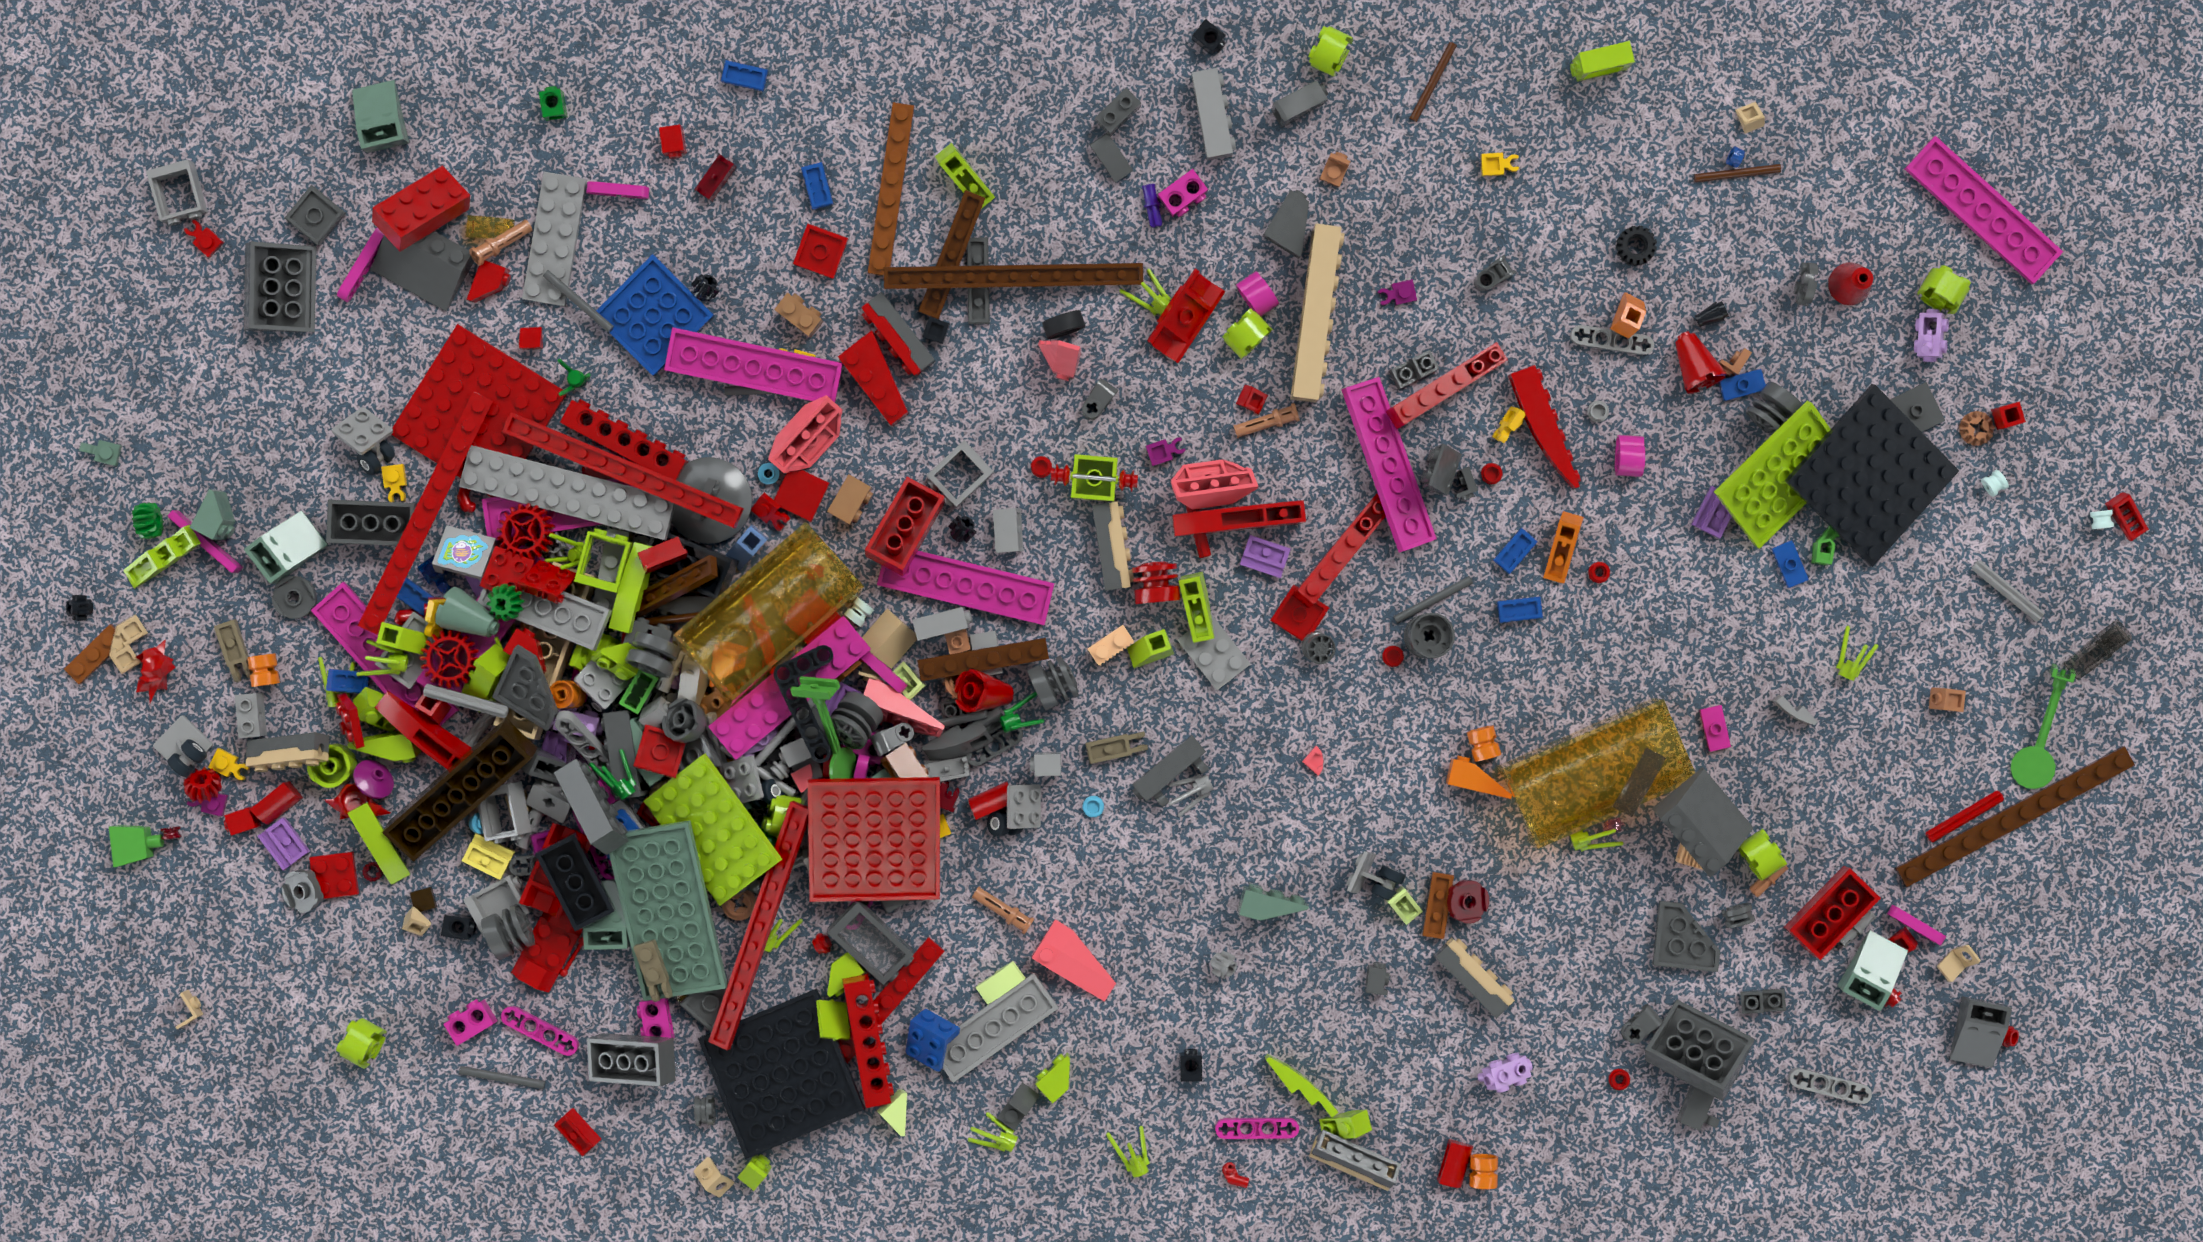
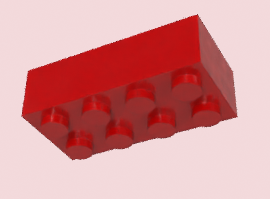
(421, 208)
(904, 526)
(1832, 912)

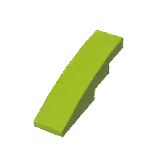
(162, 556)
(630, 591)
(378, 844)
(1294, 1080)

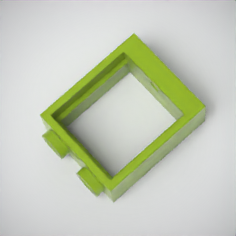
(1602, 61)
(596, 582)

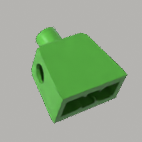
(638, 691)
(132, 843)

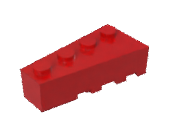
(872, 373)

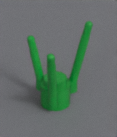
(575, 378)
(1012, 721)
(621, 788)

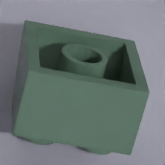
(215, 516)

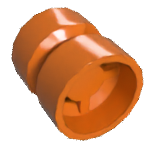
(263, 670)
(567, 694)
(1483, 743)
(1483, 1171)

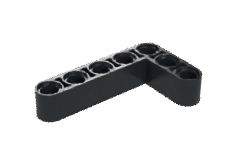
(793, 705)

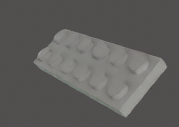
(554, 237)
(572, 619)
(997, 1026)

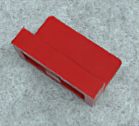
(662, 555)

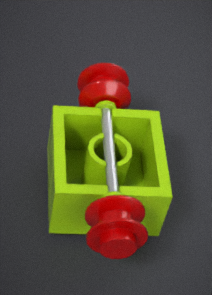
(1094, 478)

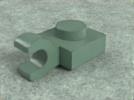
(104, 452)

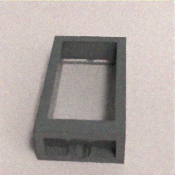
(871, 942)

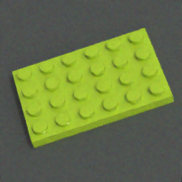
(1758, 490)
(726, 836)

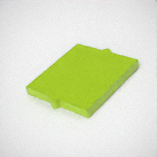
(833, 1020)

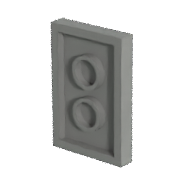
(1217, 657)
(414, 669)

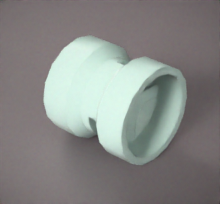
(863, 608)

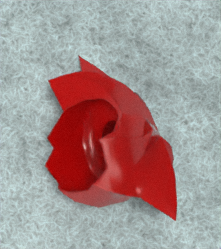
(154, 670)
(350, 798)

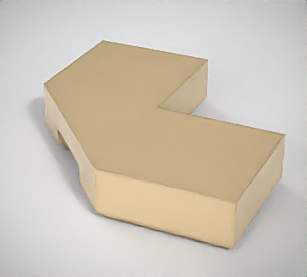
(120, 650)

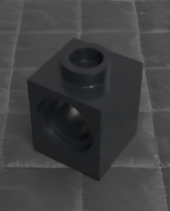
(1208, 28)
(450, 930)
(1190, 1075)

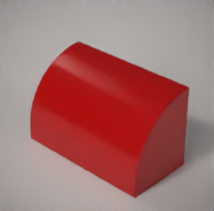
(989, 800)
(276, 803)
(1454, 1164)

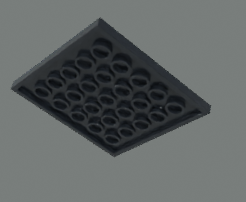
(1872, 475)
(781, 1076)

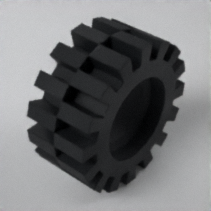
(1645, 236)

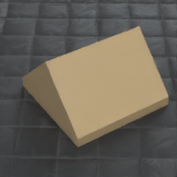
(889, 638)

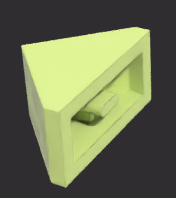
(913, 681)
(1404, 905)
(896, 1111)

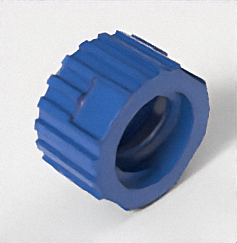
(1735, 157)

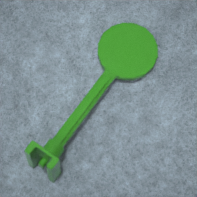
(821, 689)
(2034, 765)

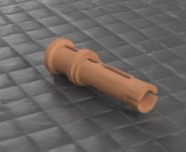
(493, 246)
(1276, 418)
(980, 896)

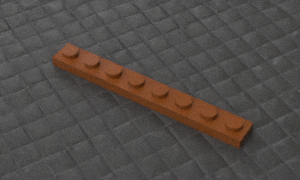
(891, 188)

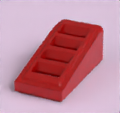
(2116, 502)

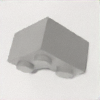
(798, 756)

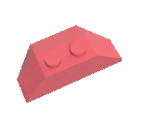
(806, 435)
(1212, 483)

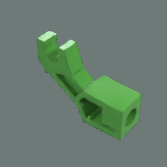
(1822, 558)

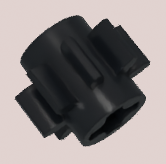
(705, 287)
(962, 529)
(79, 607)

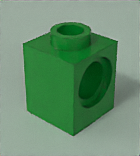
(559, 110)

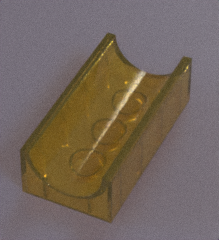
(768, 613)
(1581, 774)

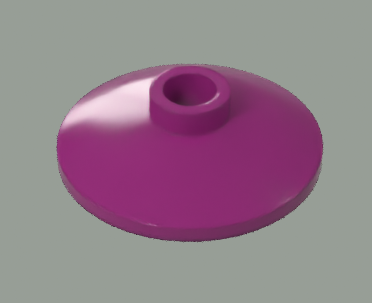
(373, 779)

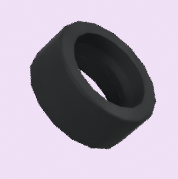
(1063, 324)

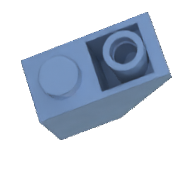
(747, 546)

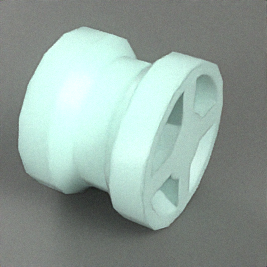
(1994, 483)
(2102, 519)

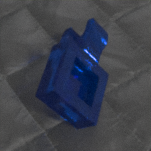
(434, 577)

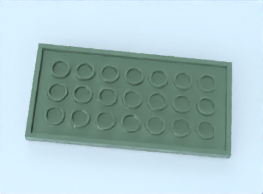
(668, 902)

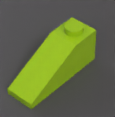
(962, 173)
(1197, 606)
(390, 746)

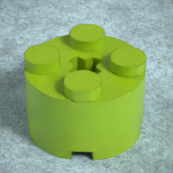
(1330, 51)
(1944, 289)
(1246, 333)
(339, 775)
(776, 813)
(1761, 855)
(361, 1042)

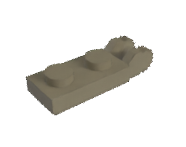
(233, 648)
(1113, 747)
(653, 969)

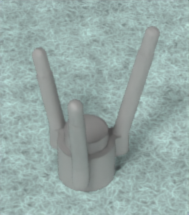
(1201, 786)

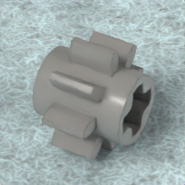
(557, 550)
(1223, 964)

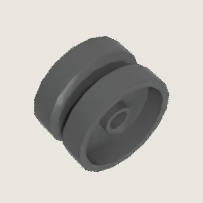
(652, 654)

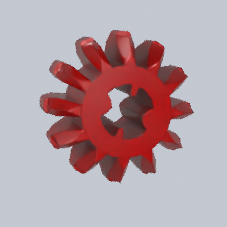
(202, 785)

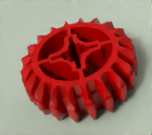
(531, 526)
(434, 647)

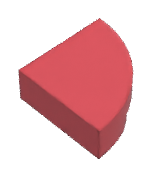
(1314, 760)
(801, 777)

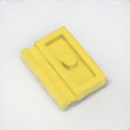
(488, 856)

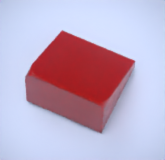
(531, 338)
(1251, 399)
(1904, 939)

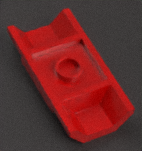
(1185, 316)
(538, 890)
(544, 960)

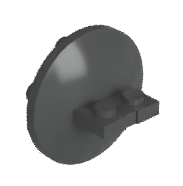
(722, 481)

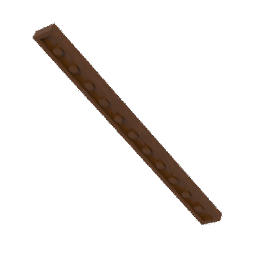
(1013, 275)
(2015, 816)

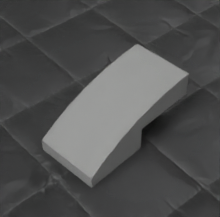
(1799, 713)

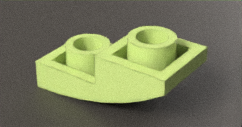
(1000, 983)

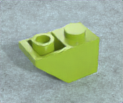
(401, 638)
(1150, 649)
(614, 658)
(366, 703)
(841, 968)
(1055, 1080)
(1347, 1124)
(755, 1171)

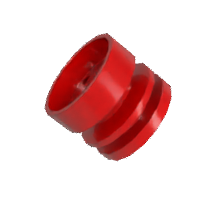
(1155, 583)

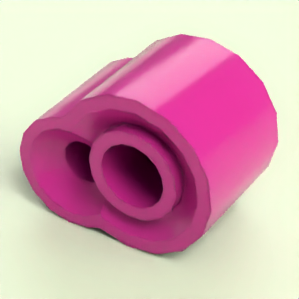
(1257, 294)
(1629, 456)

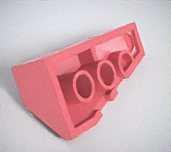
(1061, 357)
(899, 709)
(1071, 959)

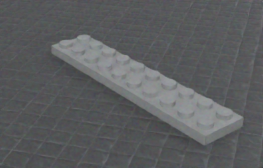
(567, 492)

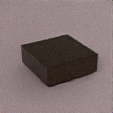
(423, 899)

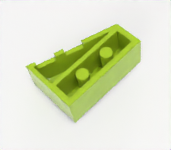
(487, 673)

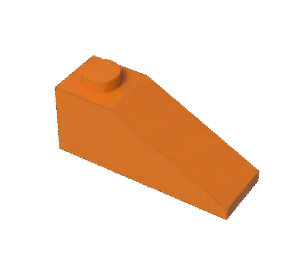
(1563, 547)
(1469, 776)

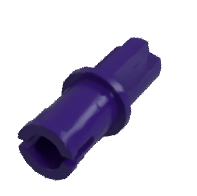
(1152, 205)

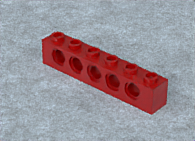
(578, 410)
(873, 1094)

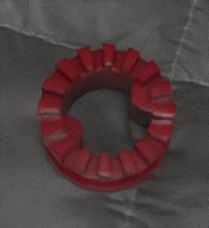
(170, 833)
(366, 868)

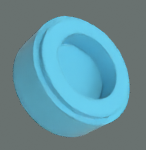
(1093, 806)

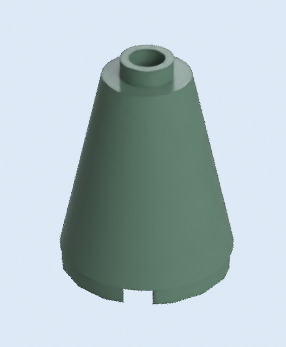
(465, 615)

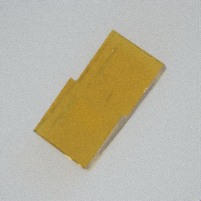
(487, 227)

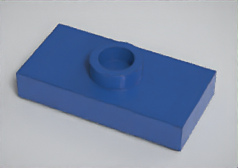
(744, 76)
(817, 185)
(1742, 384)
(1515, 550)
(1789, 564)
(413, 596)
(1519, 609)
(346, 681)

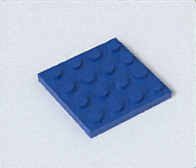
(647, 310)

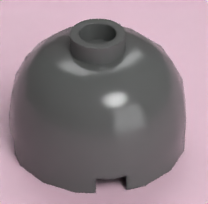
(684, 721)

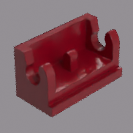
(715, 178)
(946, 800)

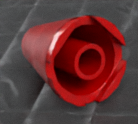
(1850, 283)
(1697, 364)
(981, 691)

